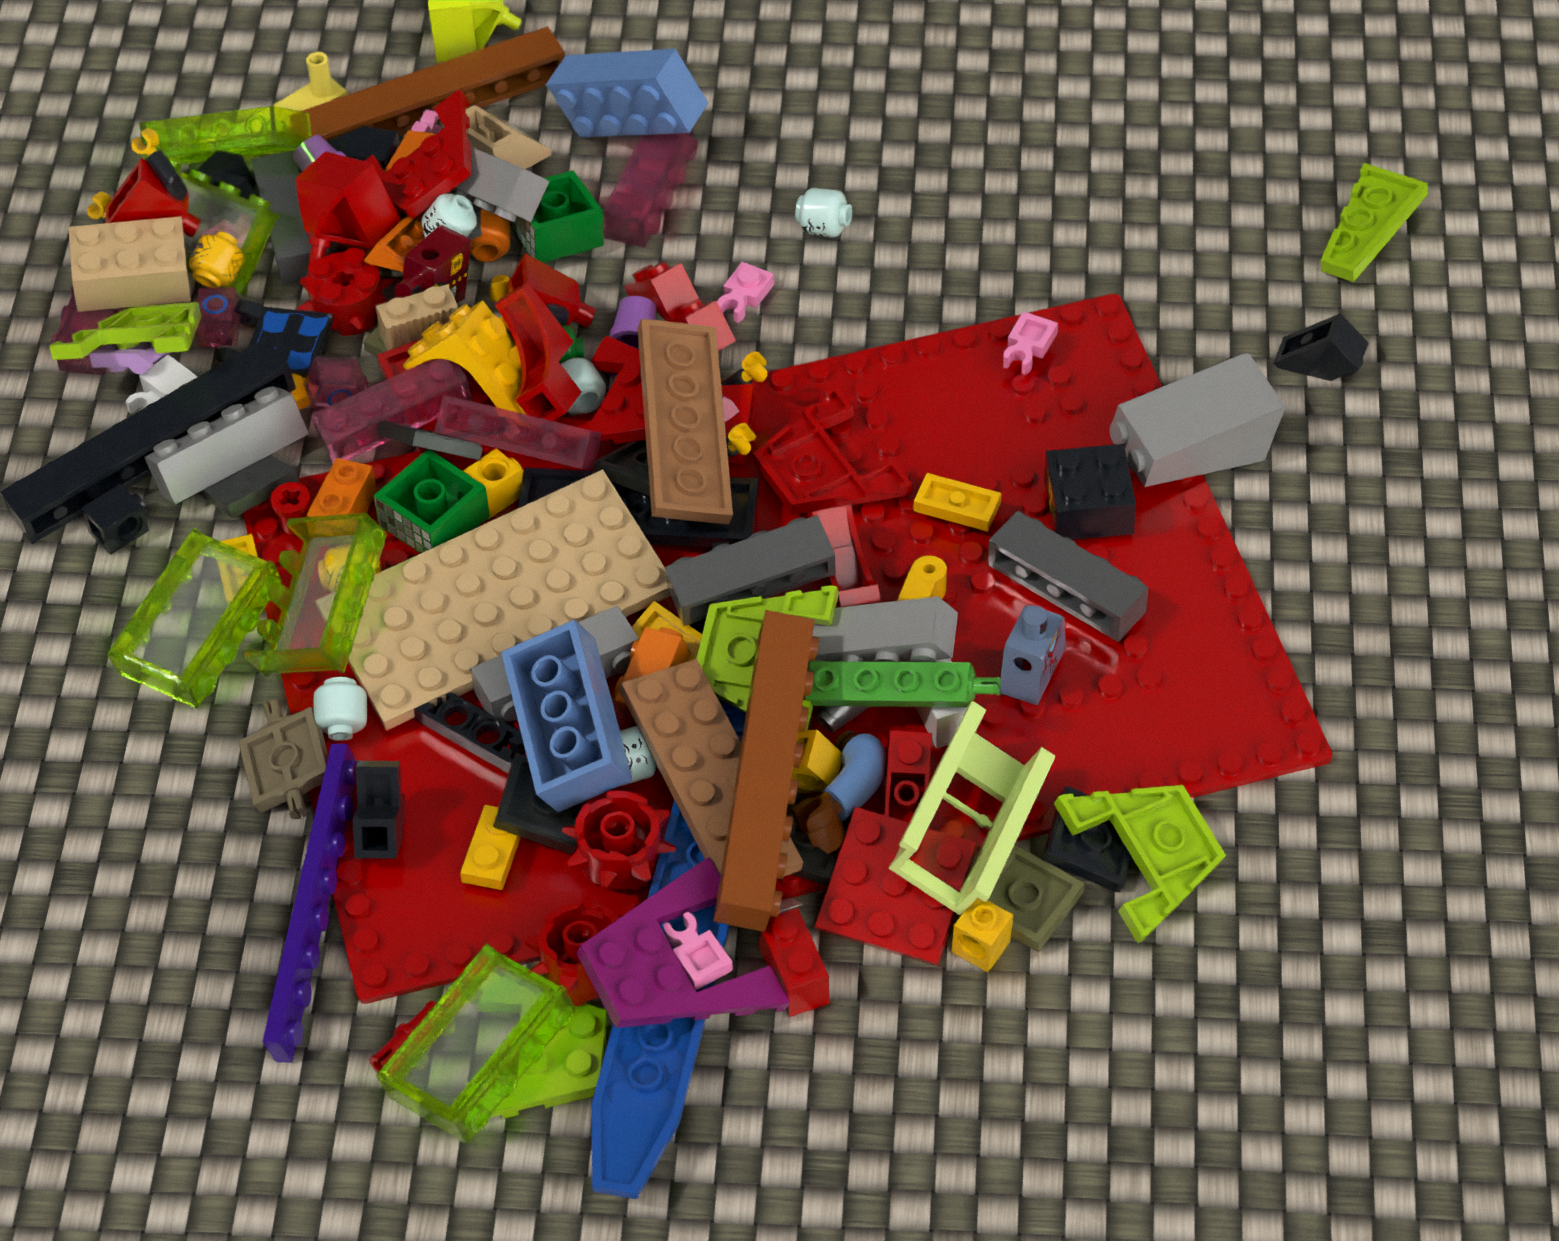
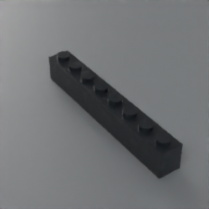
(116, 456)

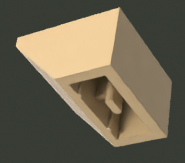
(503, 139)

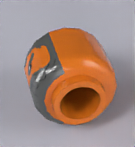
(490, 236)

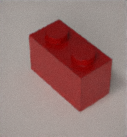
(795, 962)

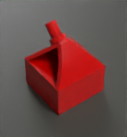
(343, 203)

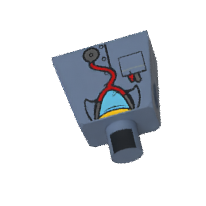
(1038, 640)

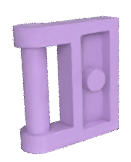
(137, 358)

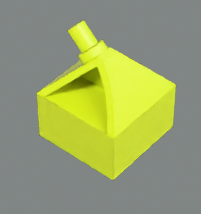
(466, 25)

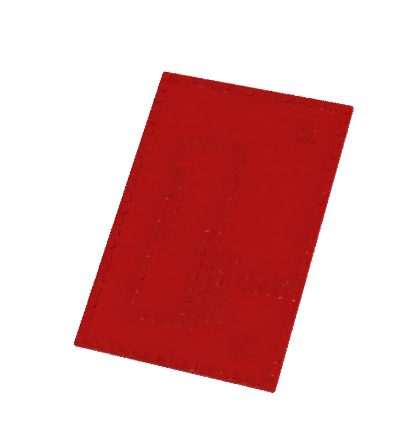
(1181, 700)

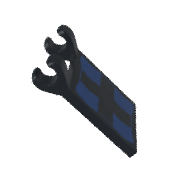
(293, 333)

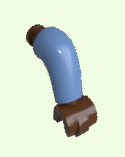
(862, 774)

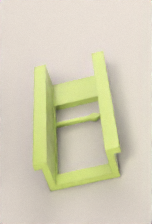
(997, 775)

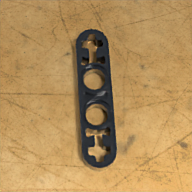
(467, 733)

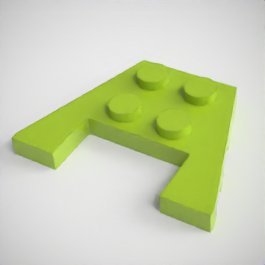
(165, 326)
(732, 636)
(1163, 838)
(567, 1067)

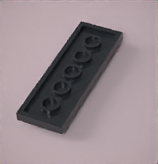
(658, 531)

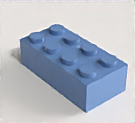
(627, 93)
(566, 716)

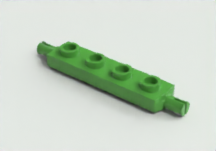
(897, 684)

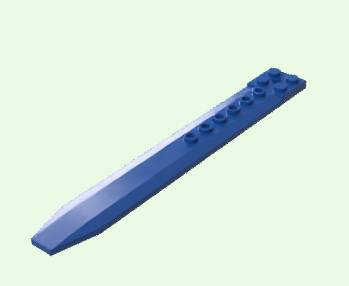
(650, 1065)

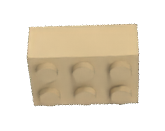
(129, 264)

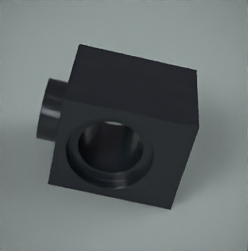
(116, 518)

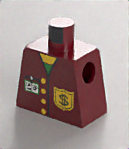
(435, 262)

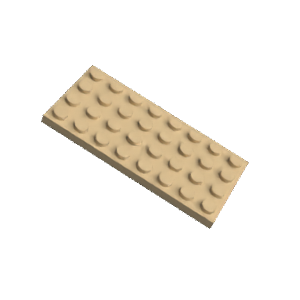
(497, 589)

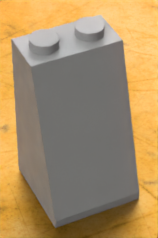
(1199, 423)

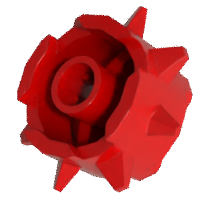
(345, 288)
(618, 840)
(559, 942)

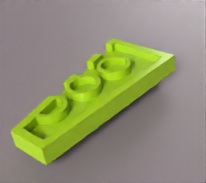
(1372, 217)

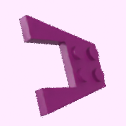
(642, 976)

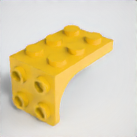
(479, 345)

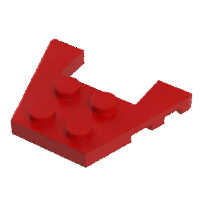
(433, 167)
(622, 409)
(813, 473)

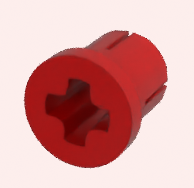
(290, 501)

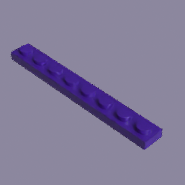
(310, 909)

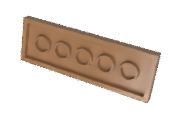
(684, 422)
(693, 751)

